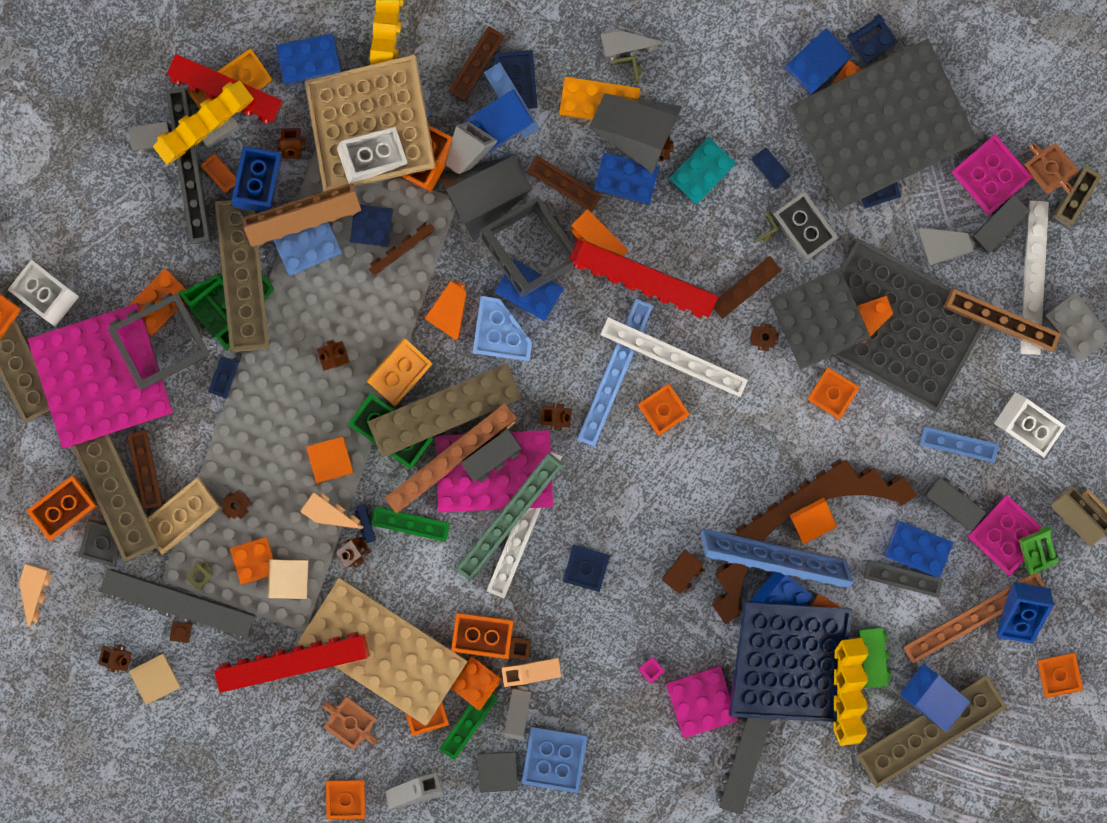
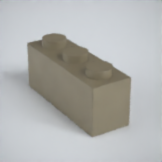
(1074, 202)
(1080, 515)

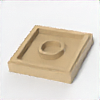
(287, 579)
(154, 678)

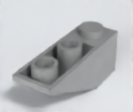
(623, 43)
(415, 791)

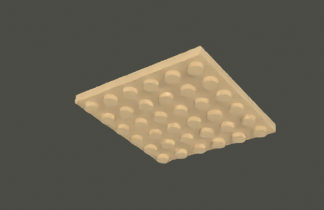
(365, 103)

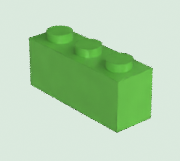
(875, 662)

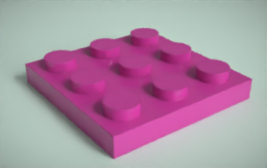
(991, 174)
(1000, 534)
(701, 701)

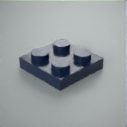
(372, 226)
(586, 568)

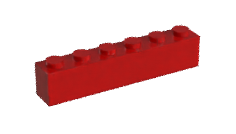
(211, 82)

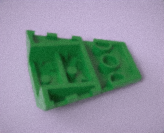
(208, 305)

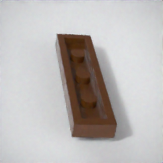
(476, 63)
(564, 183)
(407, 243)
(746, 287)
(145, 469)

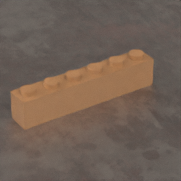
(301, 214)
(1002, 320)

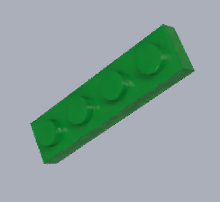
(410, 524)
(466, 727)

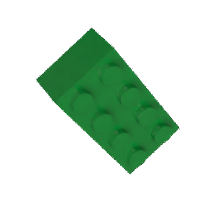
(372, 408)

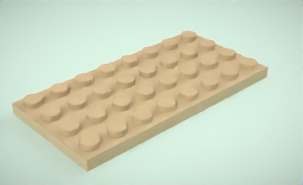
(403, 660)

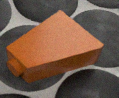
(449, 309)

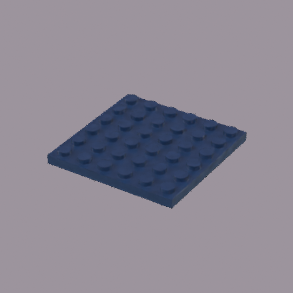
(788, 661)

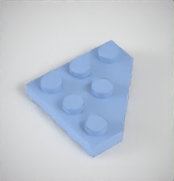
(499, 332)

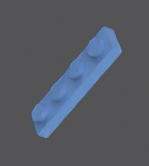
(502, 84)
(959, 444)

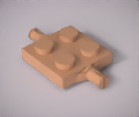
(1051, 168)
(350, 723)

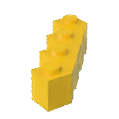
(385, 31)
(198, 126)
(849, 699)

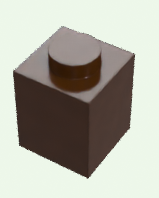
(520, 648)

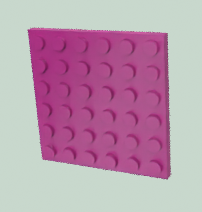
(90, 383)

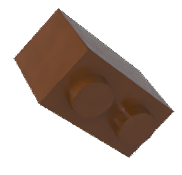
(683, 571)

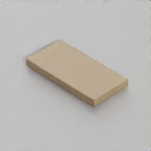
(183, 514)

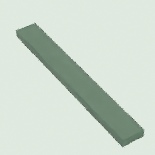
(509, 516)

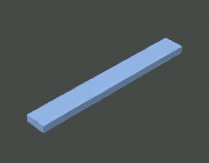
(613, 377)

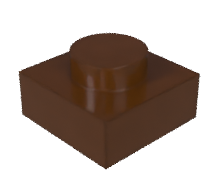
(180, 632)

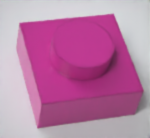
(651, 669)

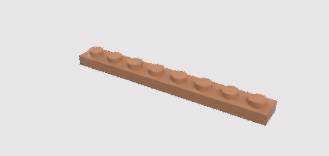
(451, 458)
(963, 623)

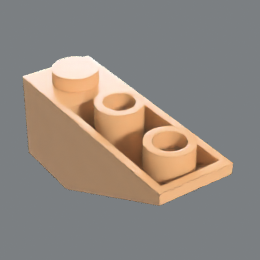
(323, 512)
(32, 587)
(530, 672)

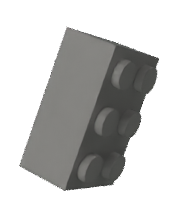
(804, 226)
(1078, 326)

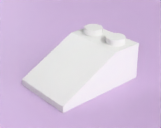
(371, 154)
(43, 293)
(1029, 424)

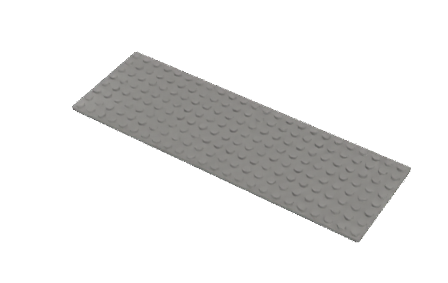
(289, 402)

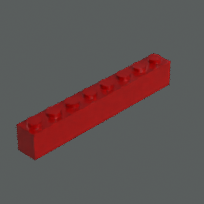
(642, 277)
(291, 663)

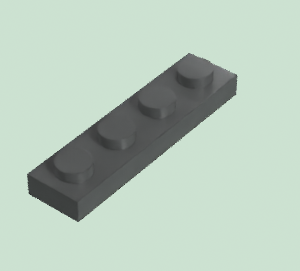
(903, 578)

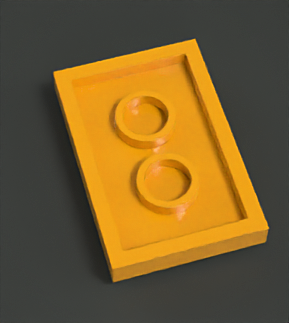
(399, 372)

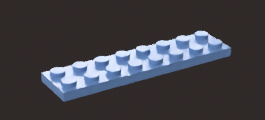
(776, 558)

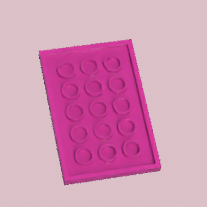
(461, 493)

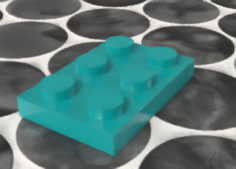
(702, 171)

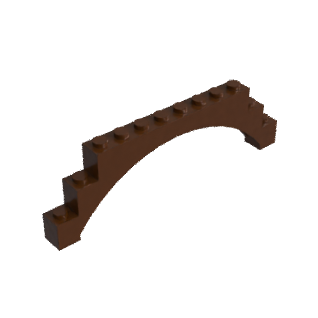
(835, 482)

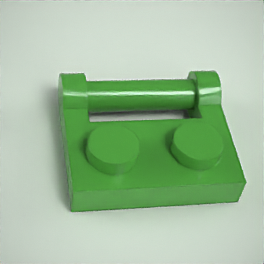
(1033, 550)

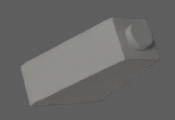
(468, 147)
(943, 244)
(517, 712)

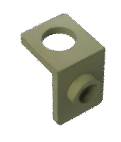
(636, 67)
(769, 235)
(205, 569)

